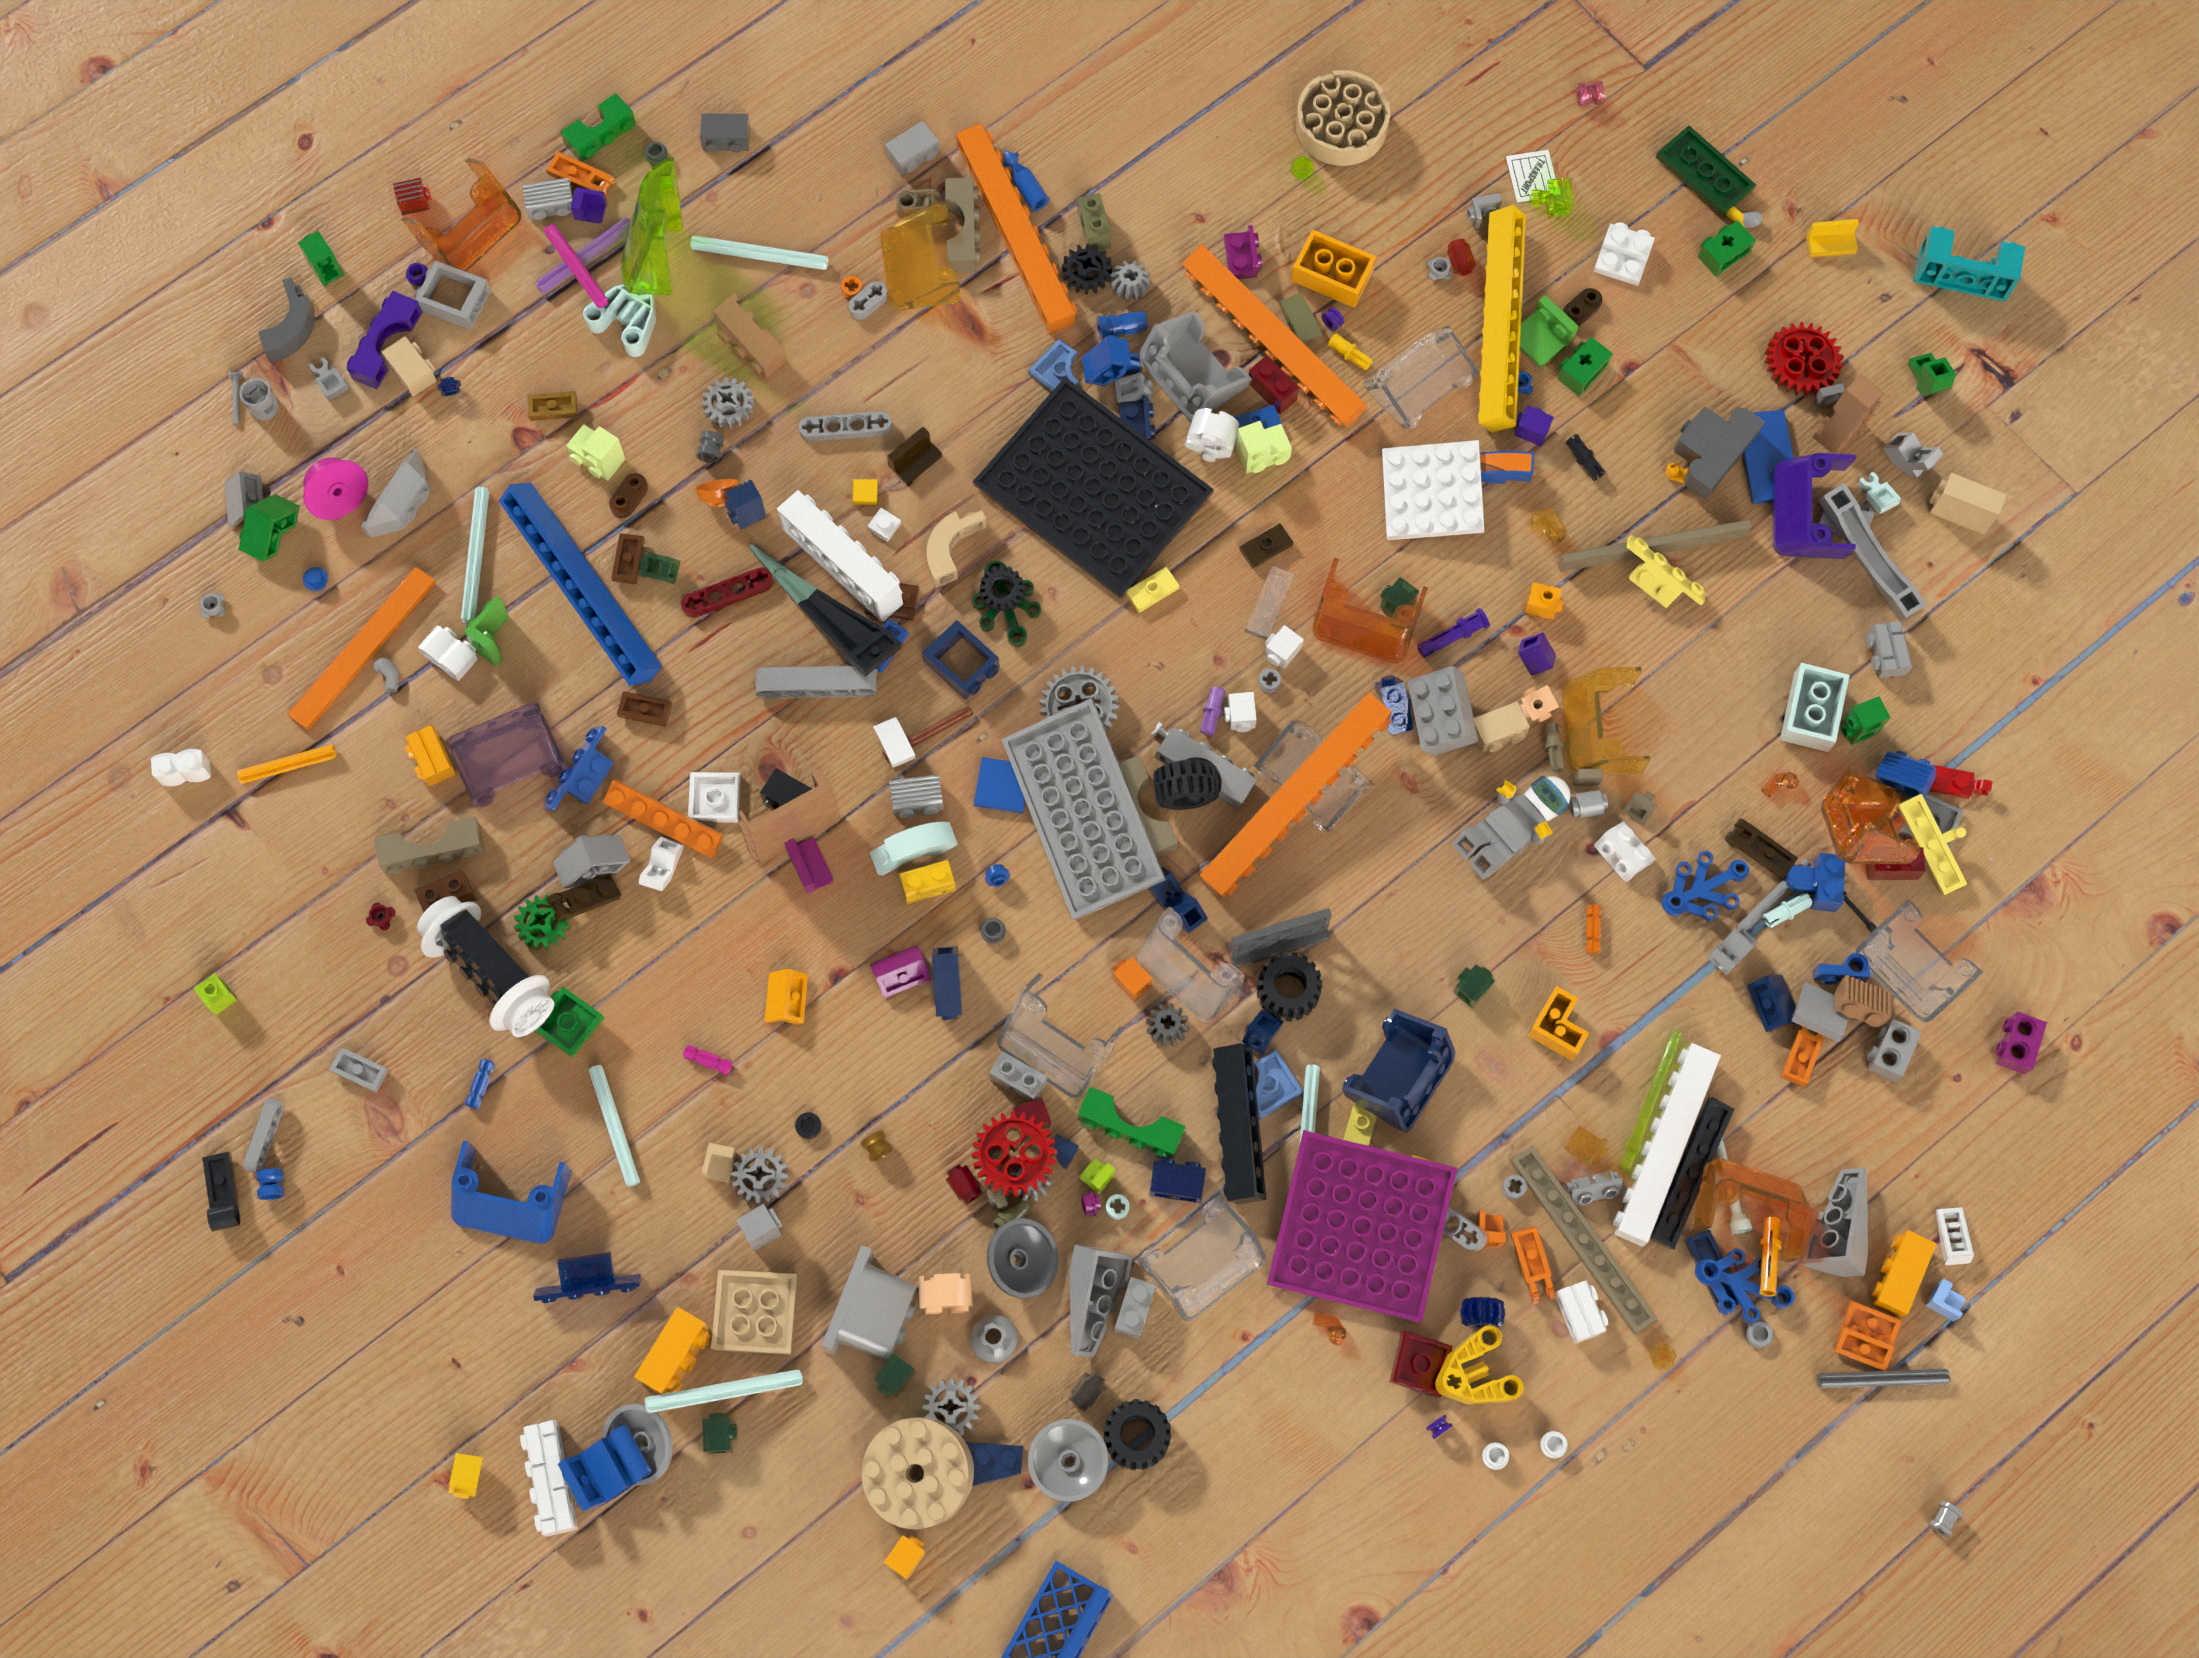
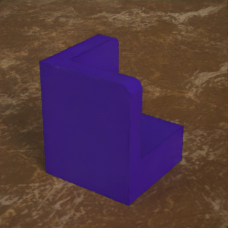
(588, 205)
(1537, 653)

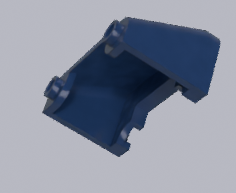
(1403, 1070)

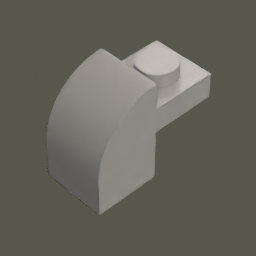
(1909, 455)
(1732, 950)

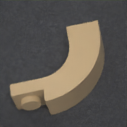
(943, 538)

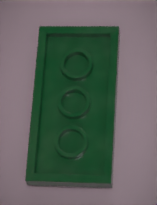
(1705, 170)

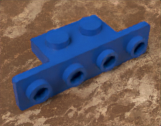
(584, 774)

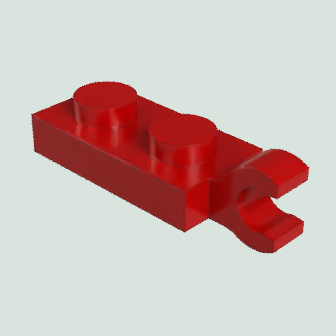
(1959, 783)

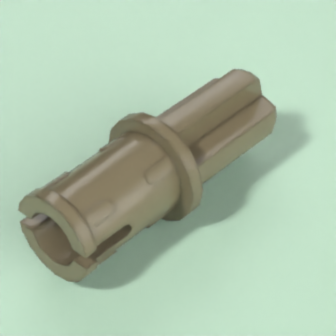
(1554, 746)

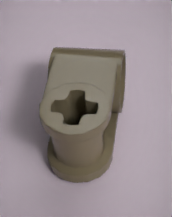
(916, 199)

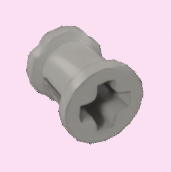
(1945, 1519)

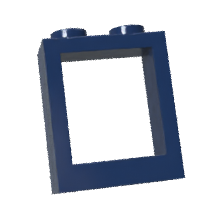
(944, 643)

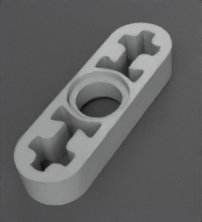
(263, 1135)
(1470, 1227)

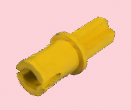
(1350, 351)

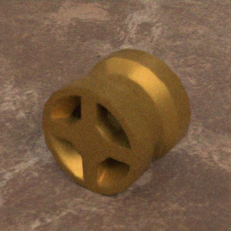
(876, 1146)

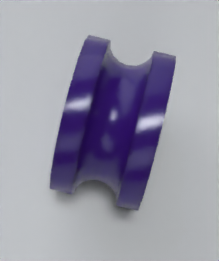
(1332, 319)
(1439, 1426)

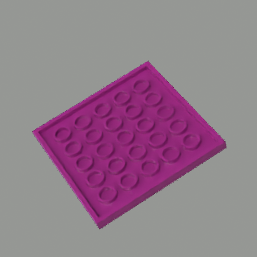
(1362, 1226)

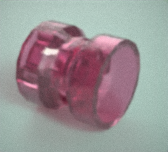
(1590, 93)

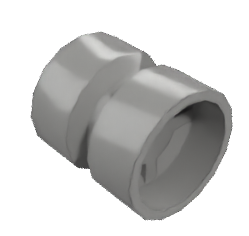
(259, 399)

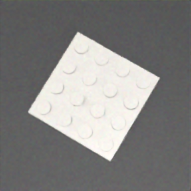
(1433, 490)

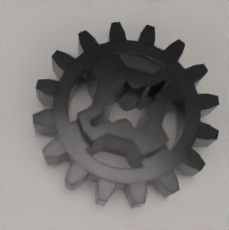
(1088, 271)

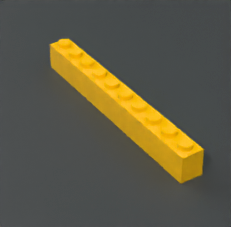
(1502, 319)

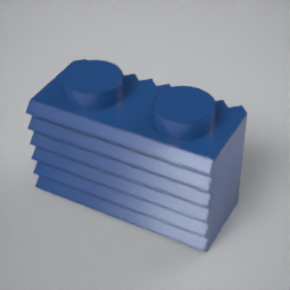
(1906, 774)

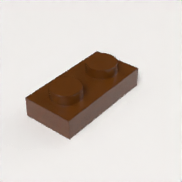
(627, 558)
(644, 709)

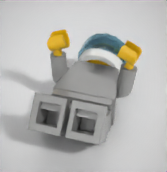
(1514, 823)

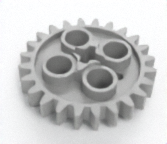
(1076, 684)

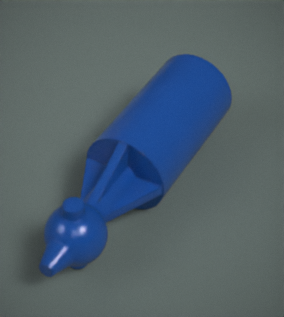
(1026, 182)

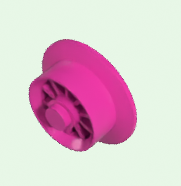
(334, 488)

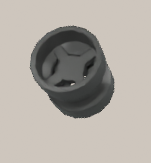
(709, 447)

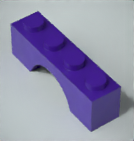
(397, 315)

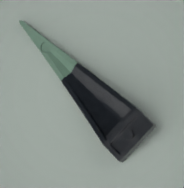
(851, 634)

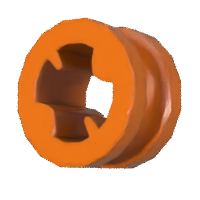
(846, 282)

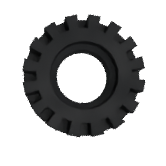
(991, 599)

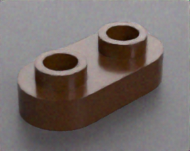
(629, 494)

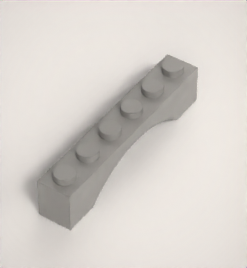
(1853, 527)

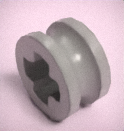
(1263, 676)
(1506, 1184)

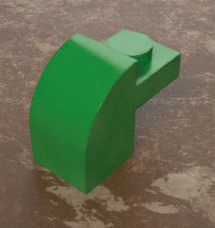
(1932, 374)

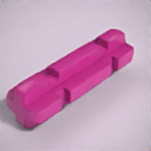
(707, 1059)

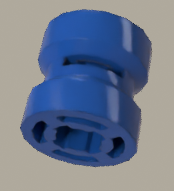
(270, 1184)

